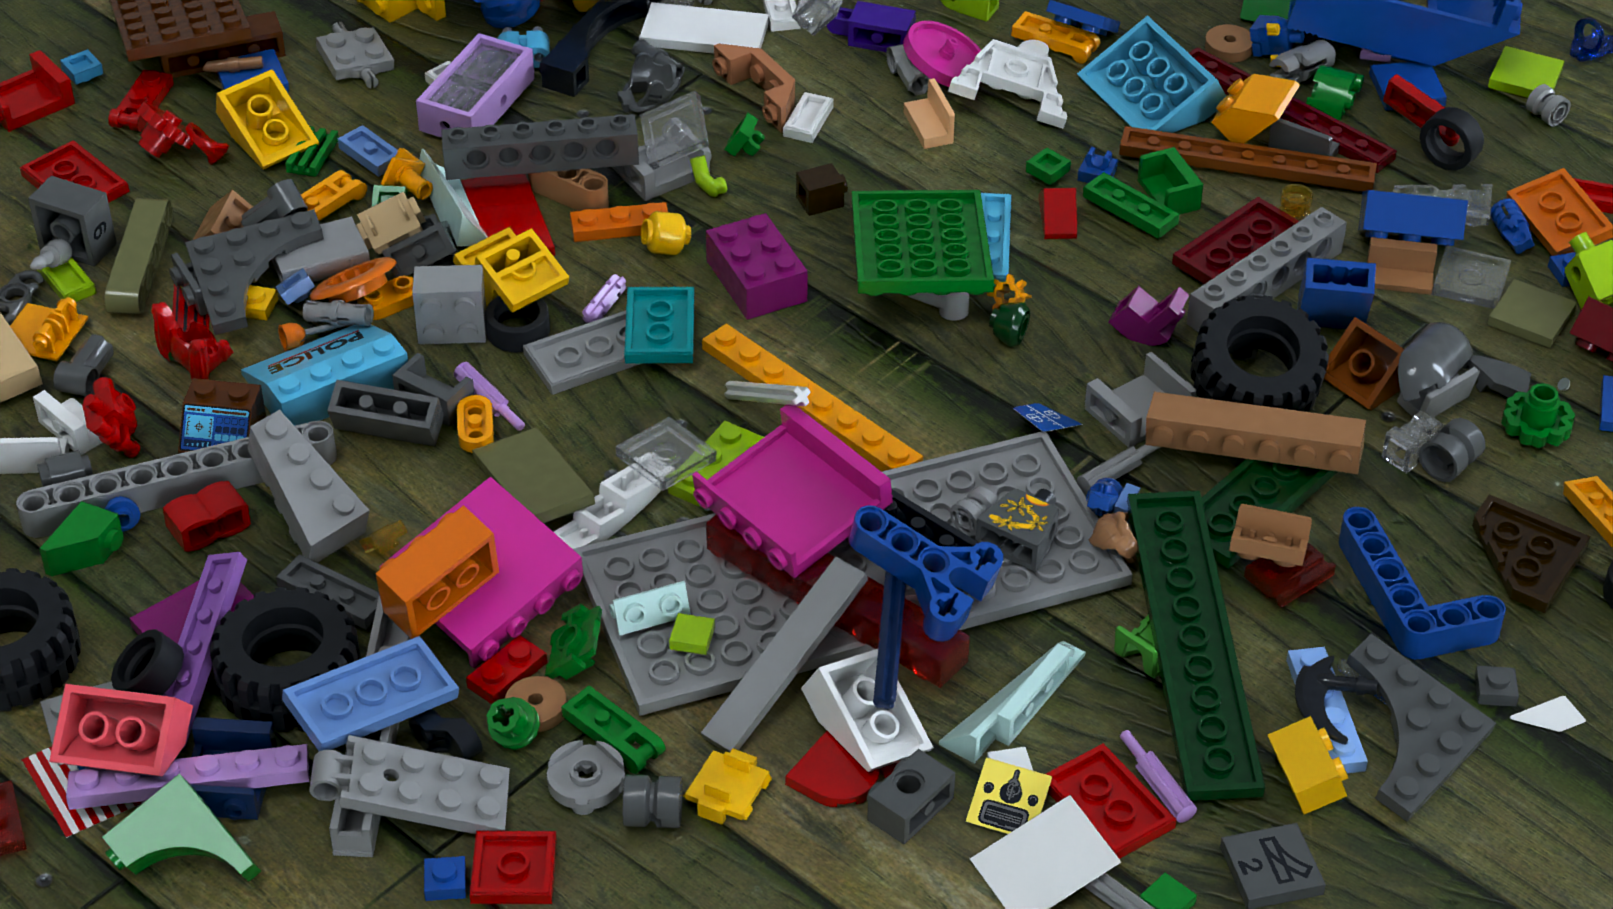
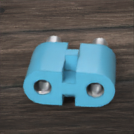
(534, 39)

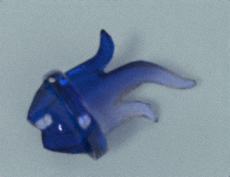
(1591, 46)

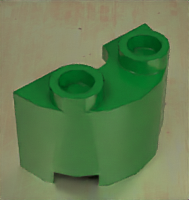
(1335, 90)

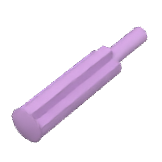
(486, 389)
(1160, 780)

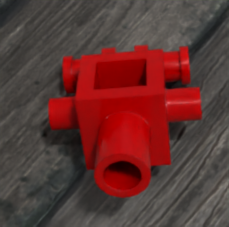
(111, 417)

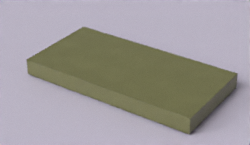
(535, 475)

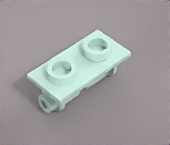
(650, 607)

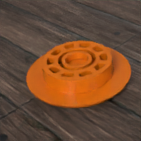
(354, 281)

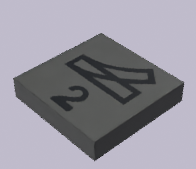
(1272, 866)

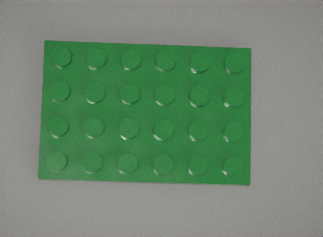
(921, 242)

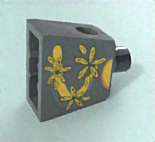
(1021, 526)

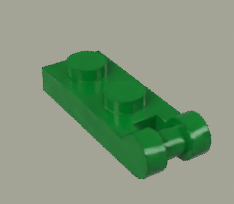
(610, 724)

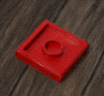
(513, 867)

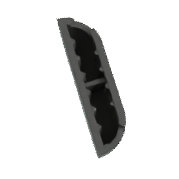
(1432, 359)

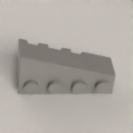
(306, 490)

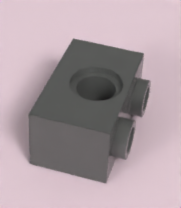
(910, 796)

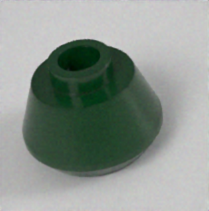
(1010, 322)

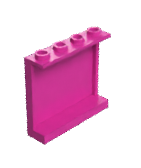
(794, 492)
(531, 575)

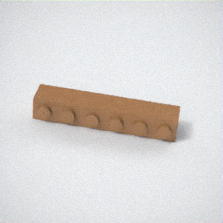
(1255, 432)

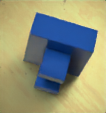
(1095, 164)

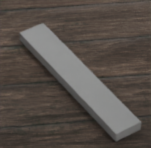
(784, 656)

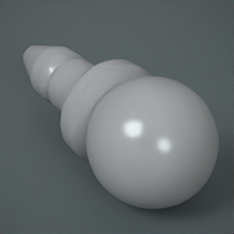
(53, 254)

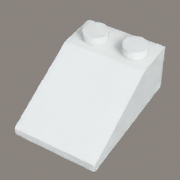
(844, 705)

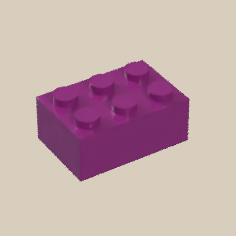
(756, 266)

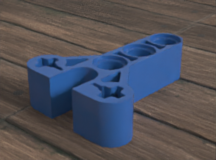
(967, 568)

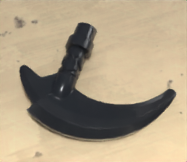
(1312, 687)

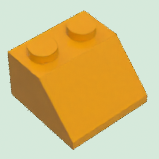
(1253, 106)

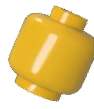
(665, 233)

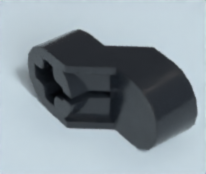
(445, 735)

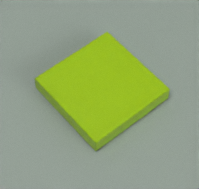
(1523, 71)

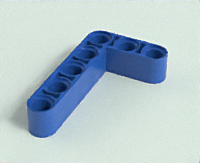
(1413, 625)

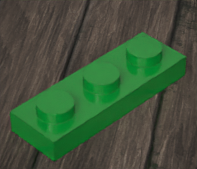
(1131, 205)

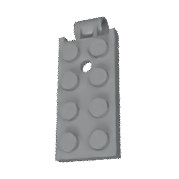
(427, 786)

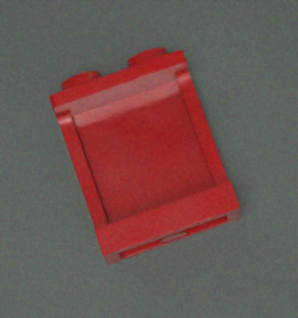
(34, 93)

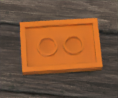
(1560, 211)

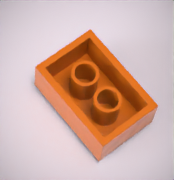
(437, 572)

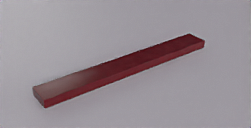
(1352, 142)

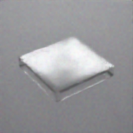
(674, 130)
(1471, 277)
(666, 453)

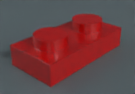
(507, 666)

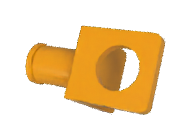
(406, 171)

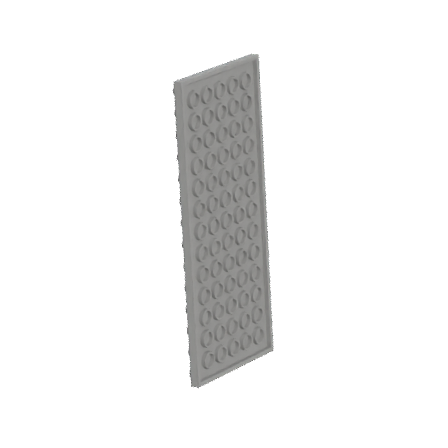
(752, 613)

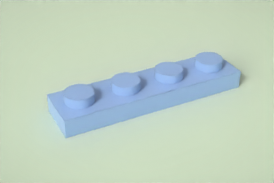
(1352, 753)

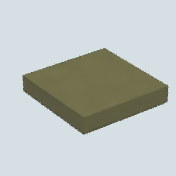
(1532, 313)

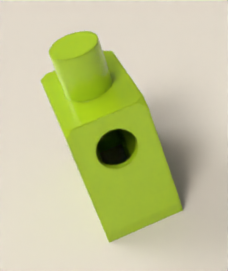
(1591, 270)

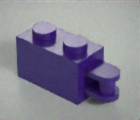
(873, 25)

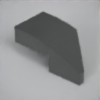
(1499, 375)

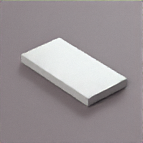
(702, 28)

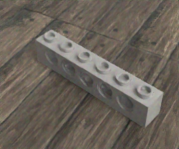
(1272, 266)

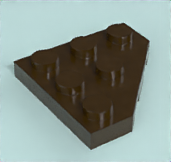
(1528, 551)

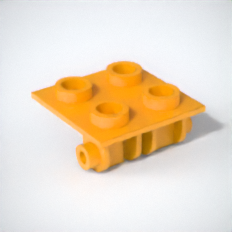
(48, 330)

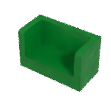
(1170, 180)

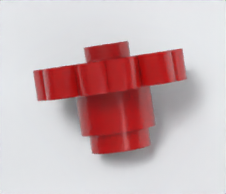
(162, 130)

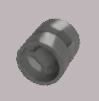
(1452, 449)
(652, 801)

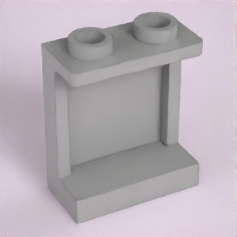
(652, 183)

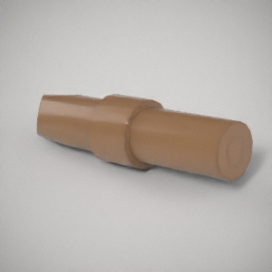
(234, 64)

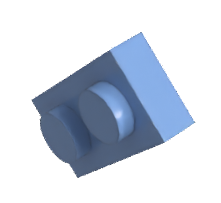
(367, 149)

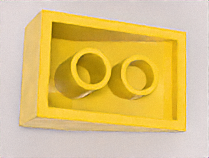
(264, 119)

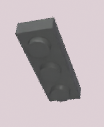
(355, 597)

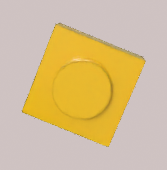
(260, 302)

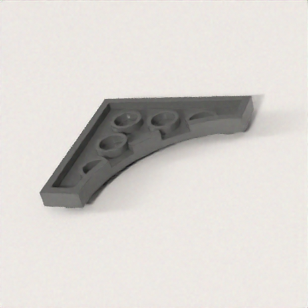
(235, 258)
(1429, 723)

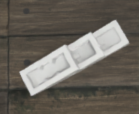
(616, 505)

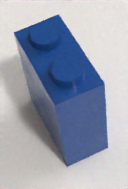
(1336, 291)

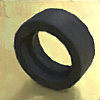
(1441, 153)
(514, 338)
(148, 664)

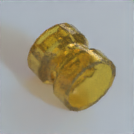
(1296, 201)

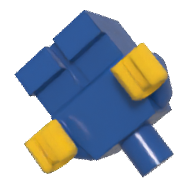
(1272, 36)

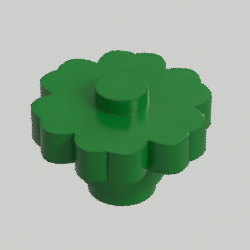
(1538, 416)

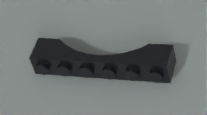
(567, 64)

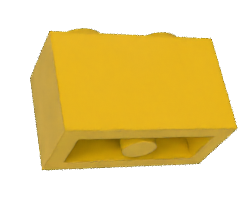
(1308, 765)

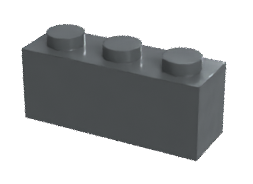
(386, 413)

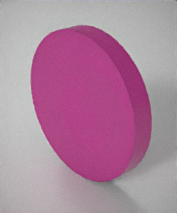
(939, 50)

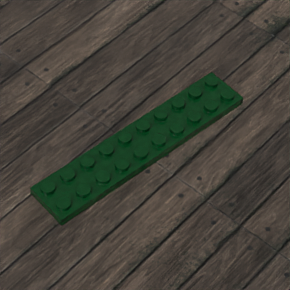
(1194, 647)

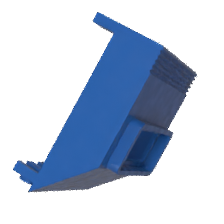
(1408, 30)

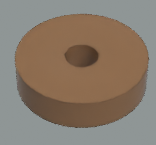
(1229, 43)
(545, 692)

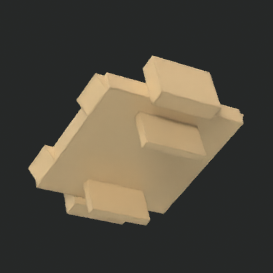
(390, 222)

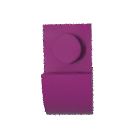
(1145, 319)

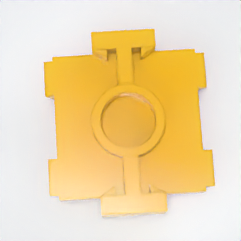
(727, 786)

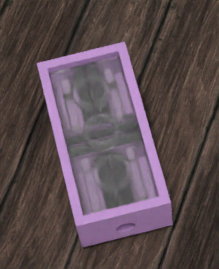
(476, 86)

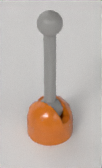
(293, 335)

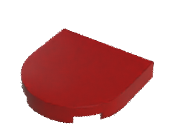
(831, 774)

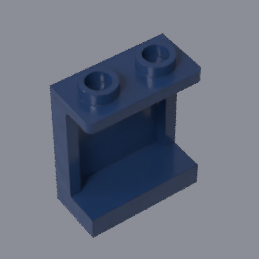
(228, 736)

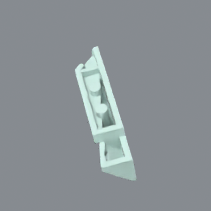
(452, 204)
(1013, 705)

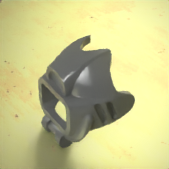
(654, 78)

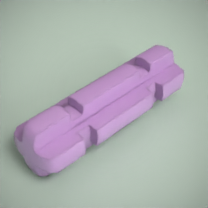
(604, 298)

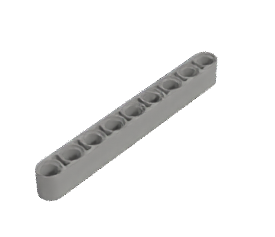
(156, 481)

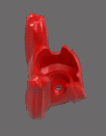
(192, 348)

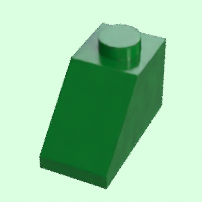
(82, 540)

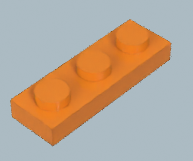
(612, 222)

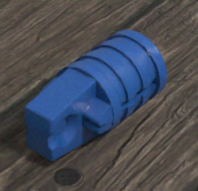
(1514, 226)
(1103, 496)

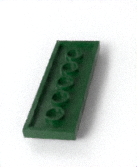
(1260, 485)

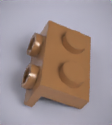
(1271, 535)

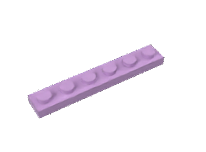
(235, 769)

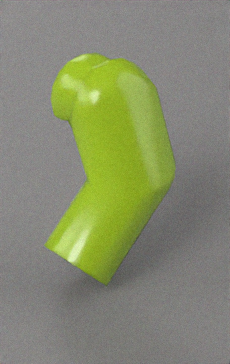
(705, 180)

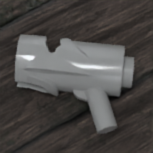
(1303, 60)

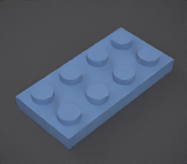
(370, 694)

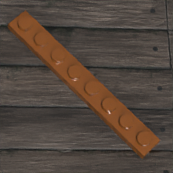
(1253, 159)

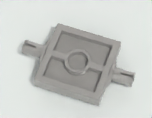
(355, 54)

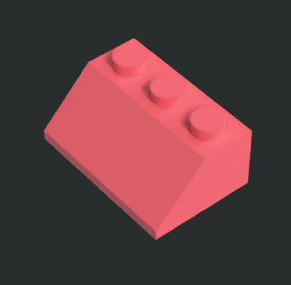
(120, 730)

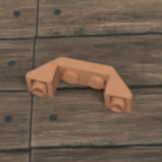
(741, 63)

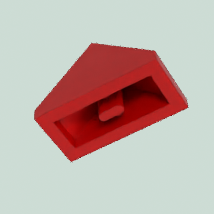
(1058, 213)

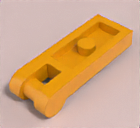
(1057, 36)
(333, 193)

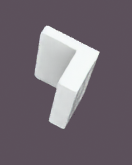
(65, 421)
(24, 454)

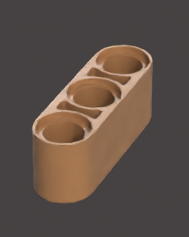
(573, 188)

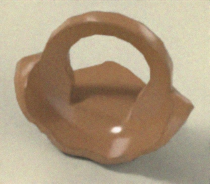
(1114, 533)

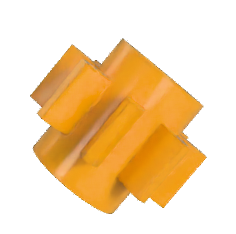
(1005, 287)

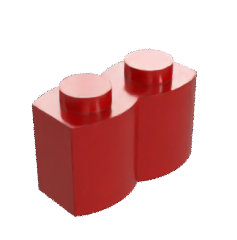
(205, 516)

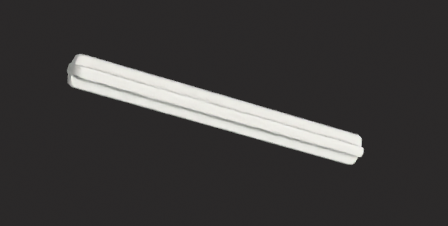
(767, 393)

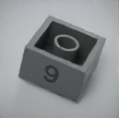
(75, 215)

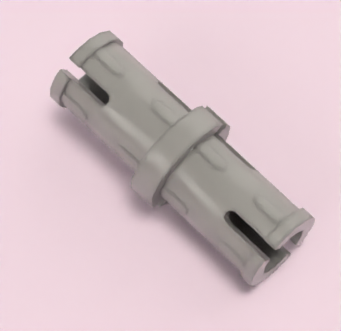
(338, 312)

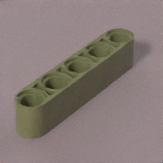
(138, 256)

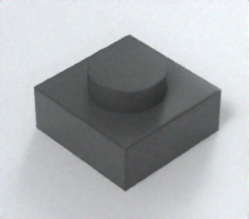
(1496, 686)

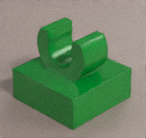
(745, 137)

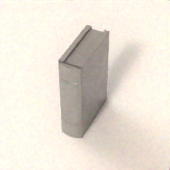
(324, 258)

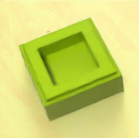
(692, 634)

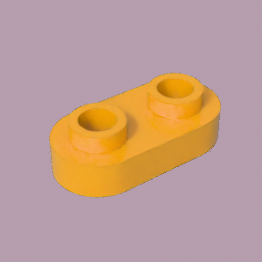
(391, 297)
(474, 422)

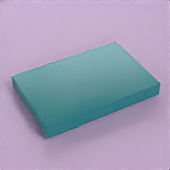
(659, 325)

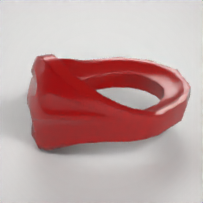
(212, 149)

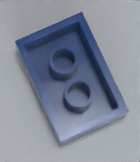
(1412, 217)

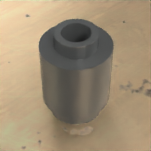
(64, 468)

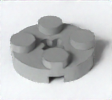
(585, 793)

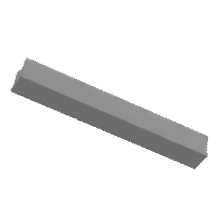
(351, 830)

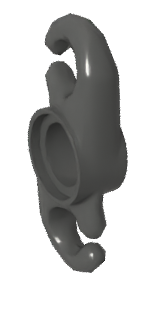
(18, 288)

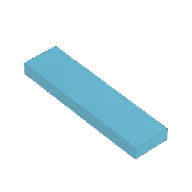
(997, 220)

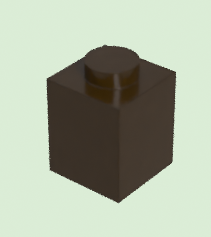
(820, 189)

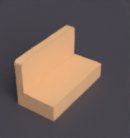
(931, 117)

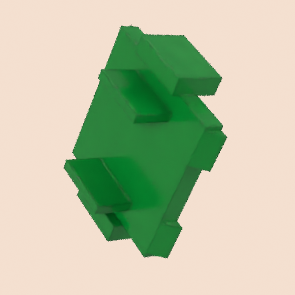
(574, 642)

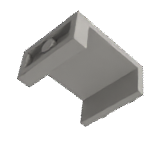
(1126, 407)

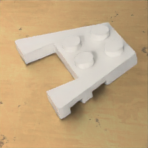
(1016, 71)

